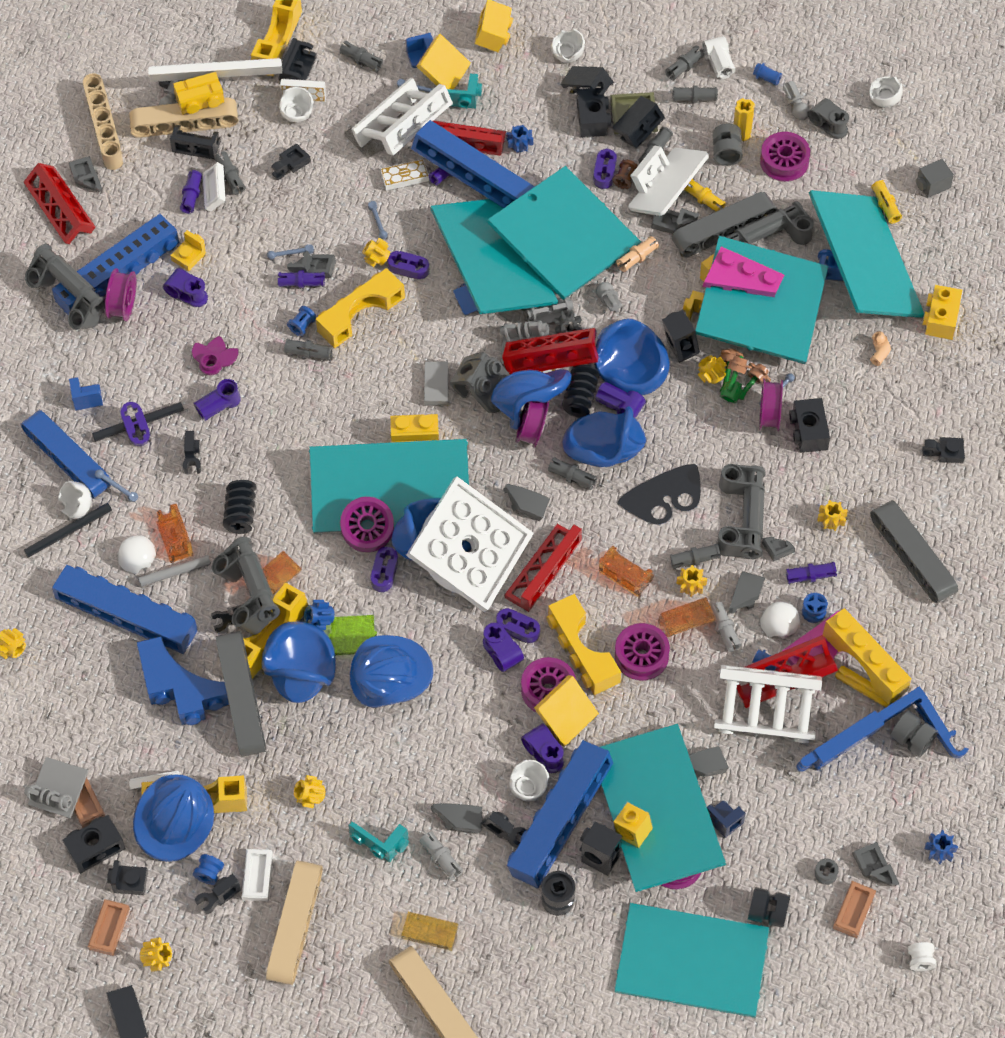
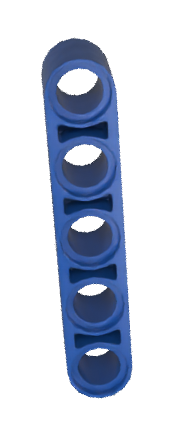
(64, 452)

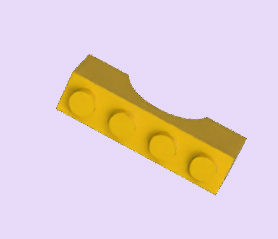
(282, 25)
(380, 291)
(292, 607)
(597, 669)
(884, 673)
(226, 793)

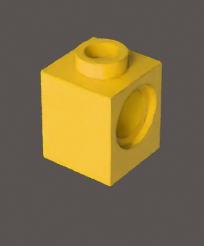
(633, 824)

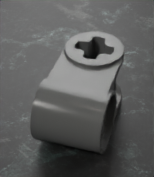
(827, 116)

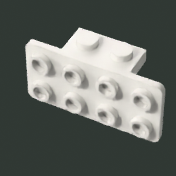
(664, 178)

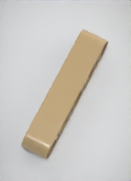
(163, 118)
(103, 121)
(294, 922)
(429, 995)

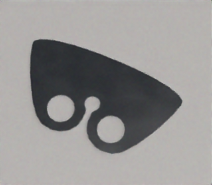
(650, 494)

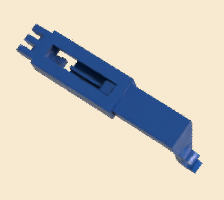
(873, 723)

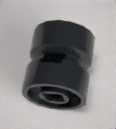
(558, 893)
(759, 906)

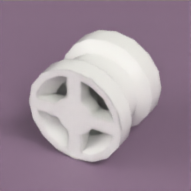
(922, 956)

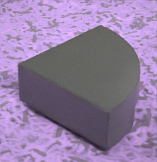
(777, 548)

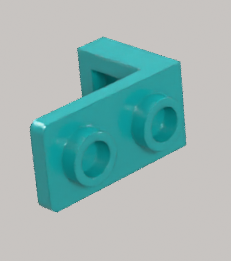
(467, 98)
(395, 842)

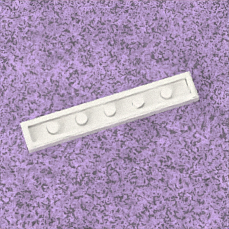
(222, 69)

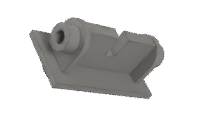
(548, 313)

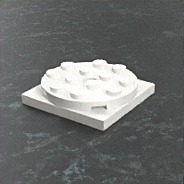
(494, 540)

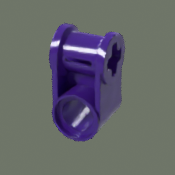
(186, 288)
(503, 650)
(544, 748)

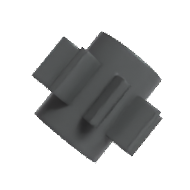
(564, 319)

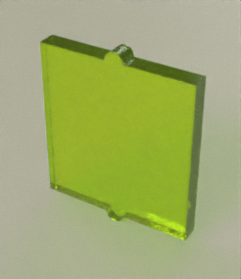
(350, 632)

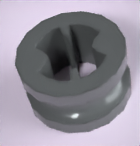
(826, 880)

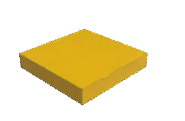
(443, 63)
(566, 710)

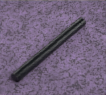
(149, 417)
(67, 530)

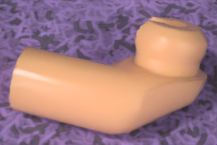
(881, 346)

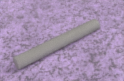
(174, 570)

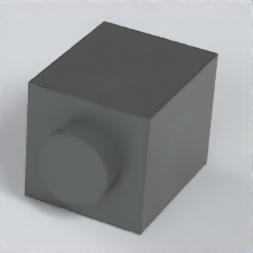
(934, 178)

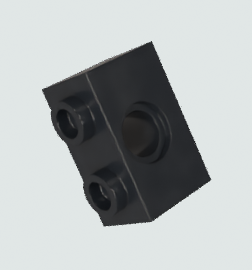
(592, 113)
(680, 335)
(811, 413)
(600, 848)
(88, 856)

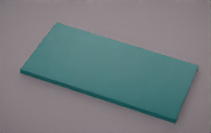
(866, 254)
(487, 264)
(387, 471)
(659, 778)

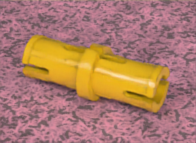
(704, 196)
(891, 211)

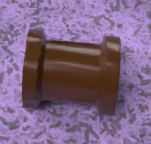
(625, 174)

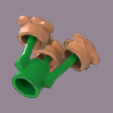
(731, 389)

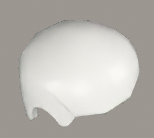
(568, 45)
(885, 91)
(296, 104)
(75, 498)
(136, 553)
(780, 620)
(529, 780)

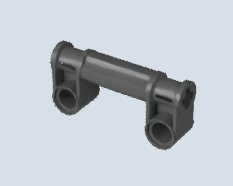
(792, 219)
(47, 267)
(751, 533)
(240, 562)

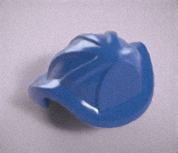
(632, 357)
(527, 386)
(604, 438)
(411, 523)
(299, 660)
(389, 671)
(173, 818)

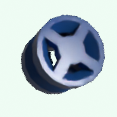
(817, 602)
(208, 869)

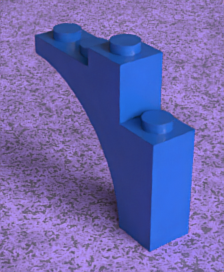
(170, 681)

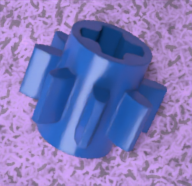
(519, 138)
(319, 614)
(947, 850)

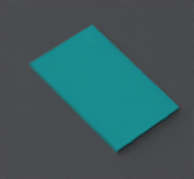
(692, 960)

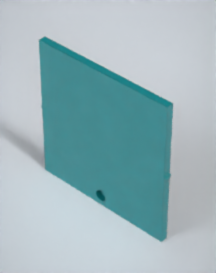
(563, 232)
(765, 323)

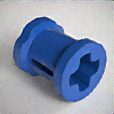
(301, 321)

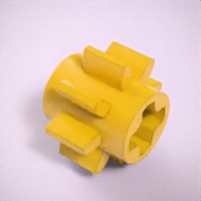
(376, 252)
(712, 369)
(832, 515)
(691, 581)
(11, 643)
(309, 791)
(155, 954)

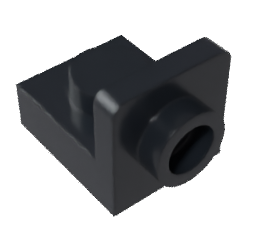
(127, 879)

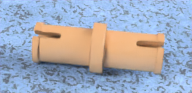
(637, 254)

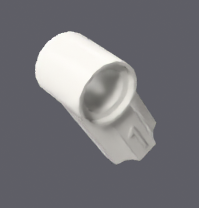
(718, 53)

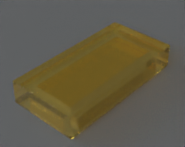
(430, 931)

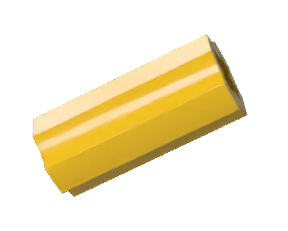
(744, 117)

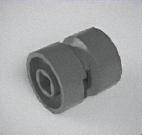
(727, 144)
(912, 732)

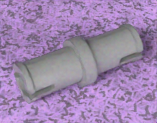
(725, 627)
(441, 855)

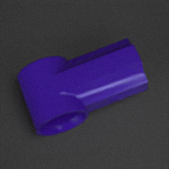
(619, 399)
(217, 400)

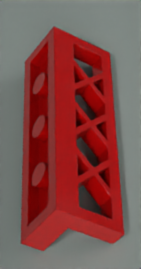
(483, 139)
(60, 196)
(551, 352)
(547, 570)
(817, 665)

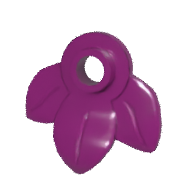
(214, 353)

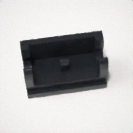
(298, 61)
(587, 78)
(639, 121)
(194, 144)

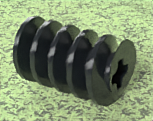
(580, 390)
(239, 506)

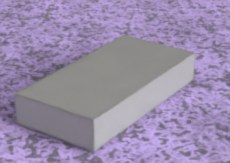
(436, 383)

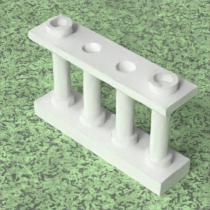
(406, 127)
(782, 683)

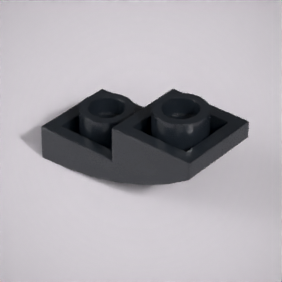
(126, 1013)

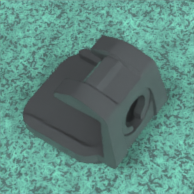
(482, 376)

